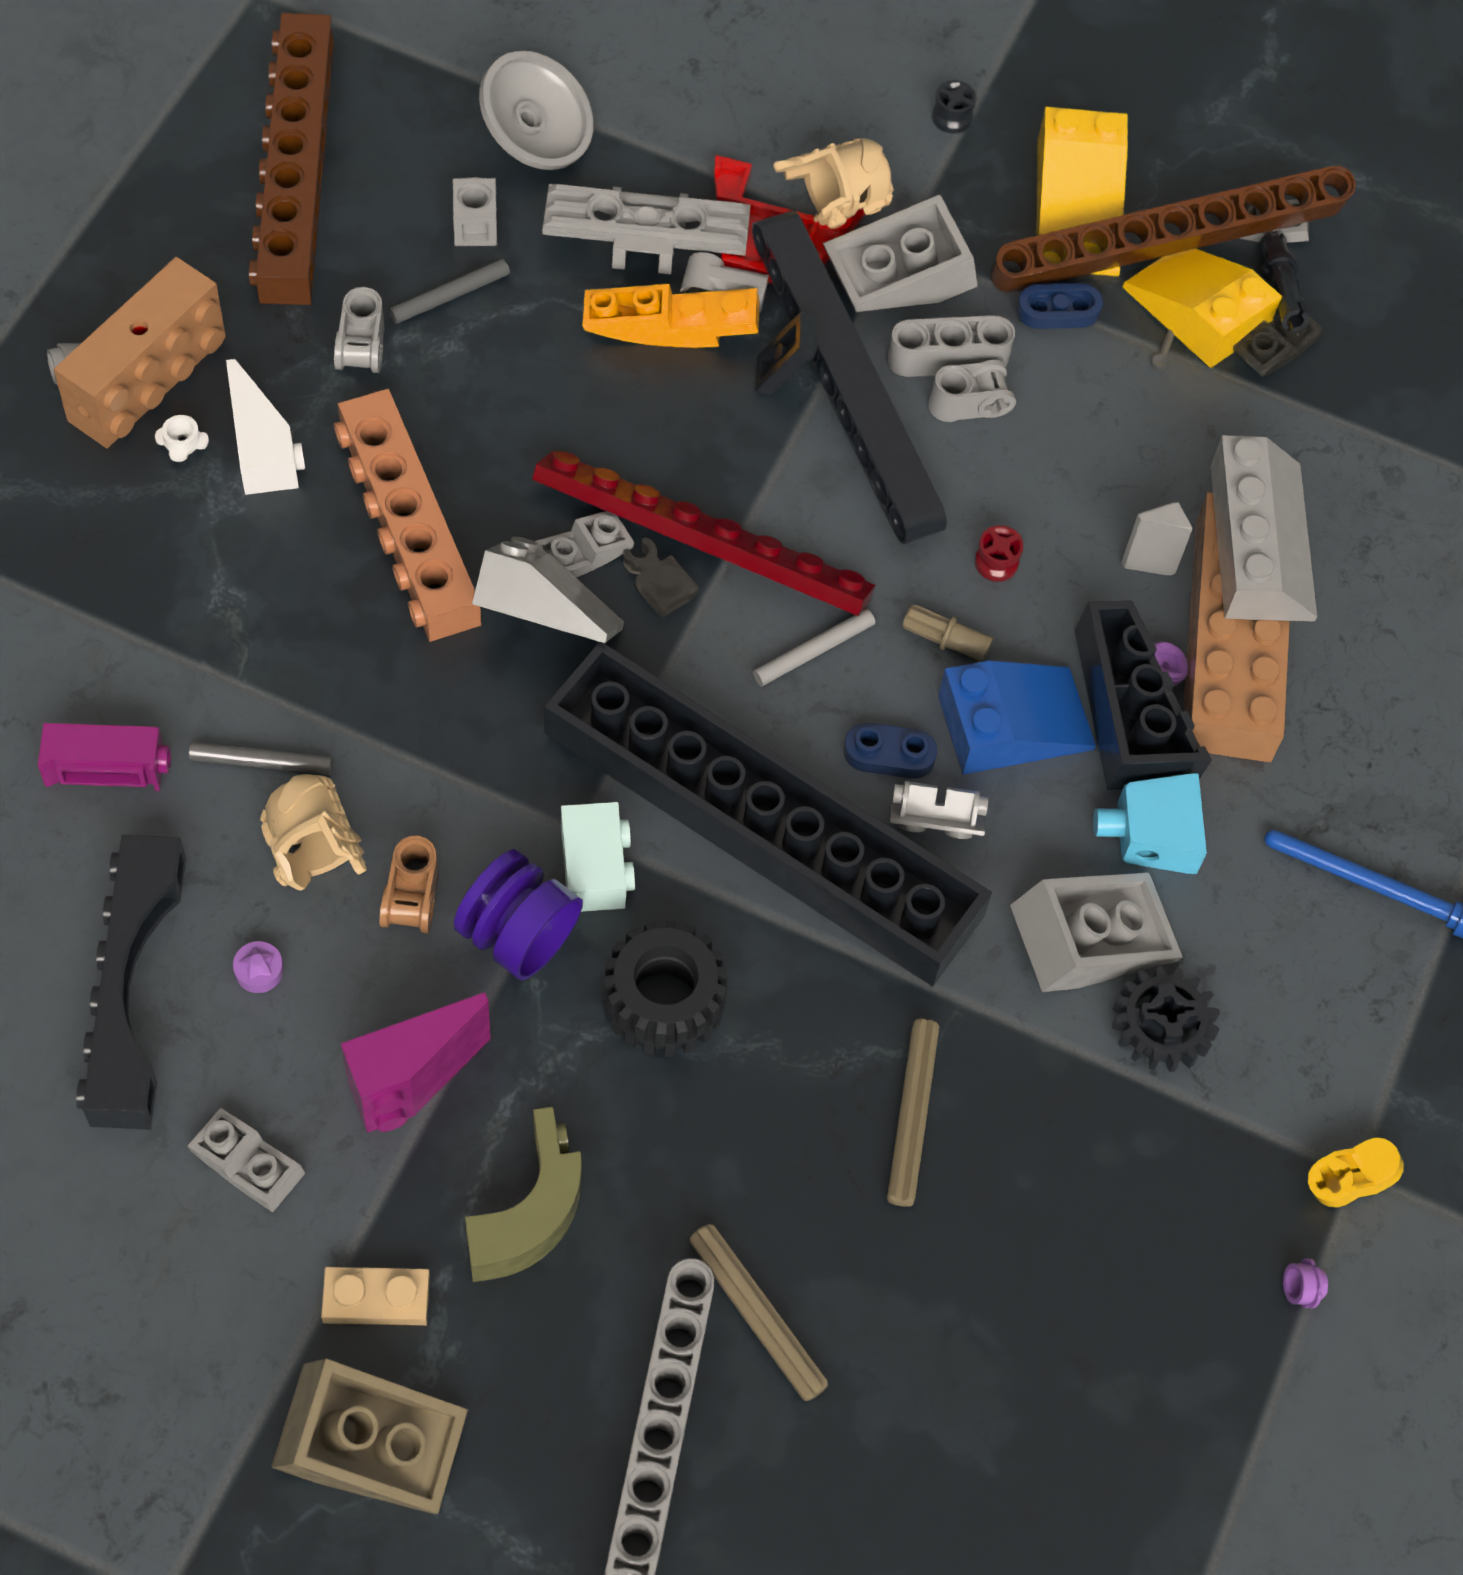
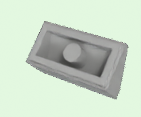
(1158, 540)

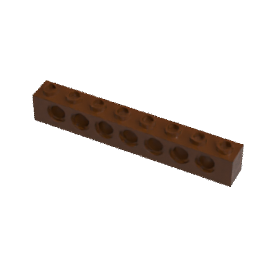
(294, 160)

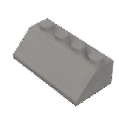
(1261, 532)

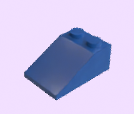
(1012, 714)

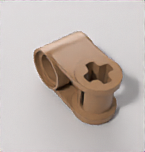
(410, 894)

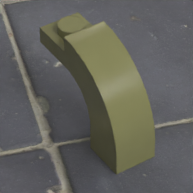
(527, 1232)

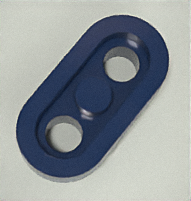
(1058, 306)
(890, 752)

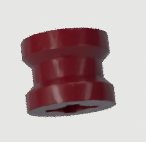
(1000, 542)

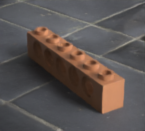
(377, 420)

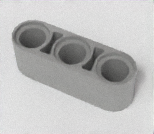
(927, 345)

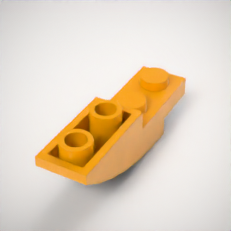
(666, 319)

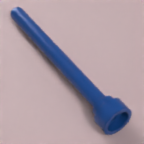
(1369, 879)

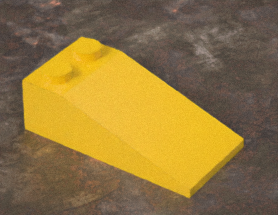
(1080, 172)

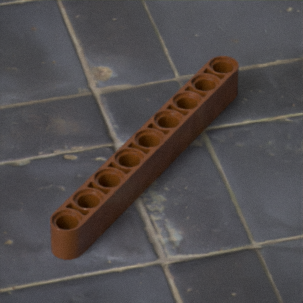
(1187, 215)

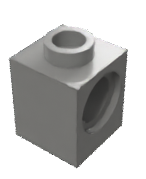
(474, 211)

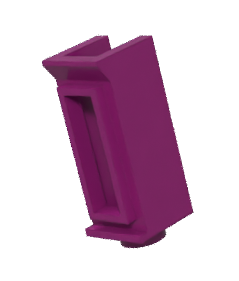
(102, 755)

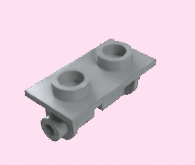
(955, 815)

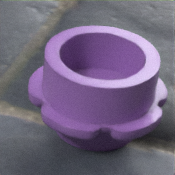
(1305, 1283)

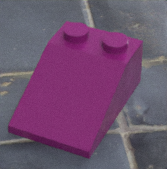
(411, 1061)

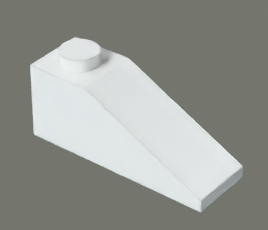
(262, 436)

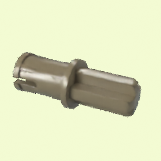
(947, 633)

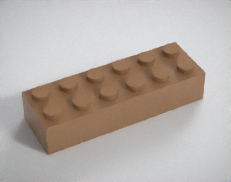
(1234, 664)

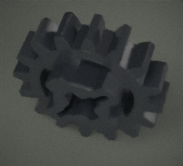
(1160, 1024)

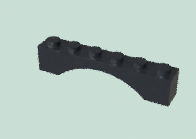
(146, 888)

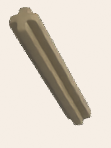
(913, 1113)
(758, 1312)

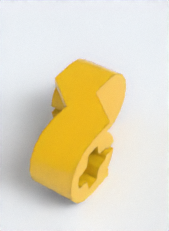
(1355, 1172)

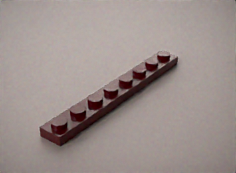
(712, 535)

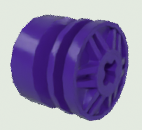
(518, 914)

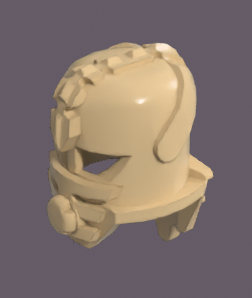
(843, 179)
(310, 815)

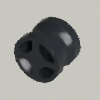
(954, 106)

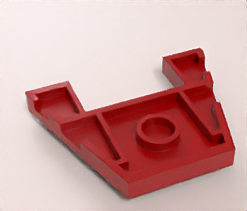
(730, 186)

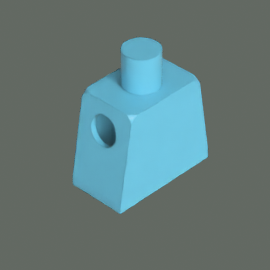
(1158, 823)

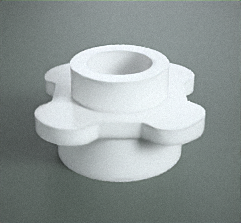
(181, 427)

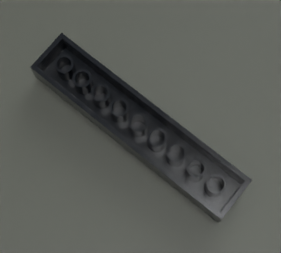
(766, 813)

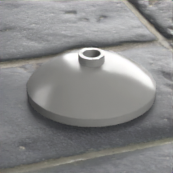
(536, 110)

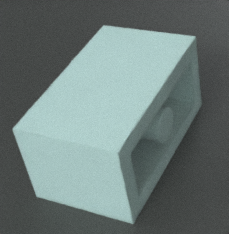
(594, 855)

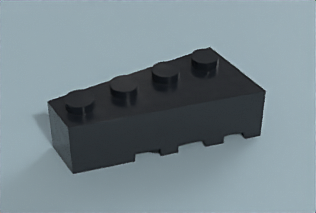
(1132, 700)

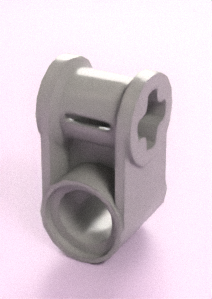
(360, 338)
(969, 391)

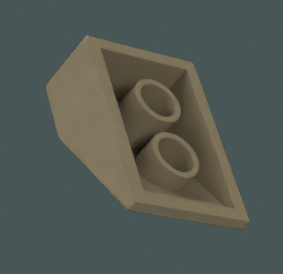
(369, 1436)

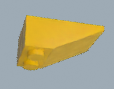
(1204, 300)

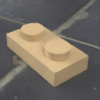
(375, 1296)

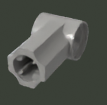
(708, 273)

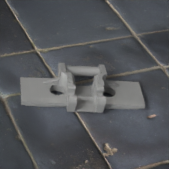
(646, 222)

